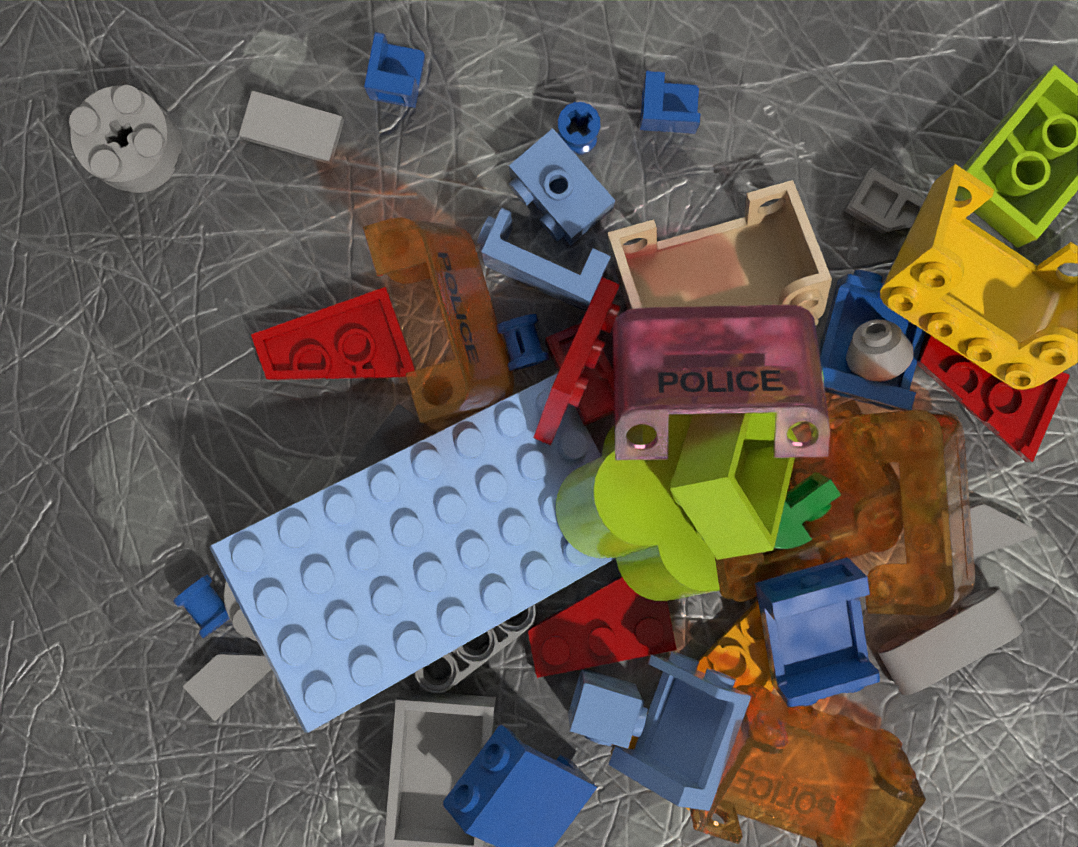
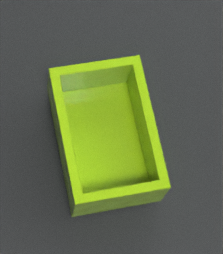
(733, 481)

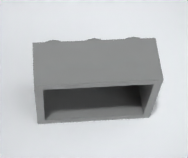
(431, 749)

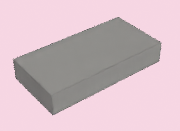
(291, 127)

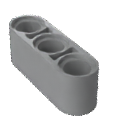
(950, 640)
(466, 660)

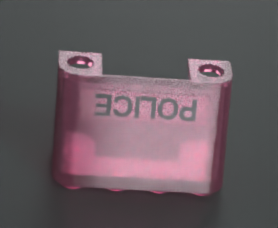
(718, 364)

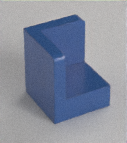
(394, 73)
(668, 105)

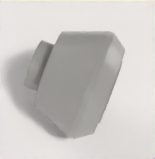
(879, 351)

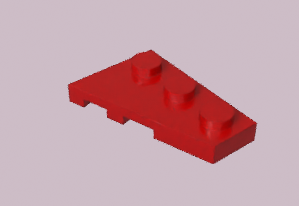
(338, 342)
(583, 352)
(1010, 413)
(601, 630)

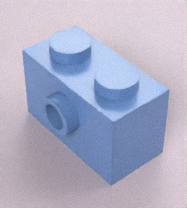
(560, 188)
(606, 709)

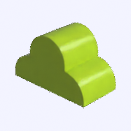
(631, 516)

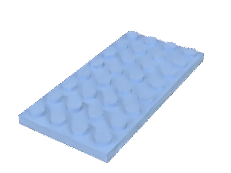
(409, 556)

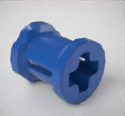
(581, 114)
(533, 352)
(203, 605)

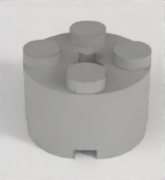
(101, 130)

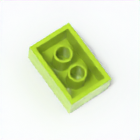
(1030, 160)

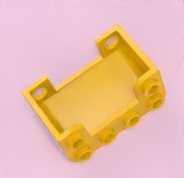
(981, 293)

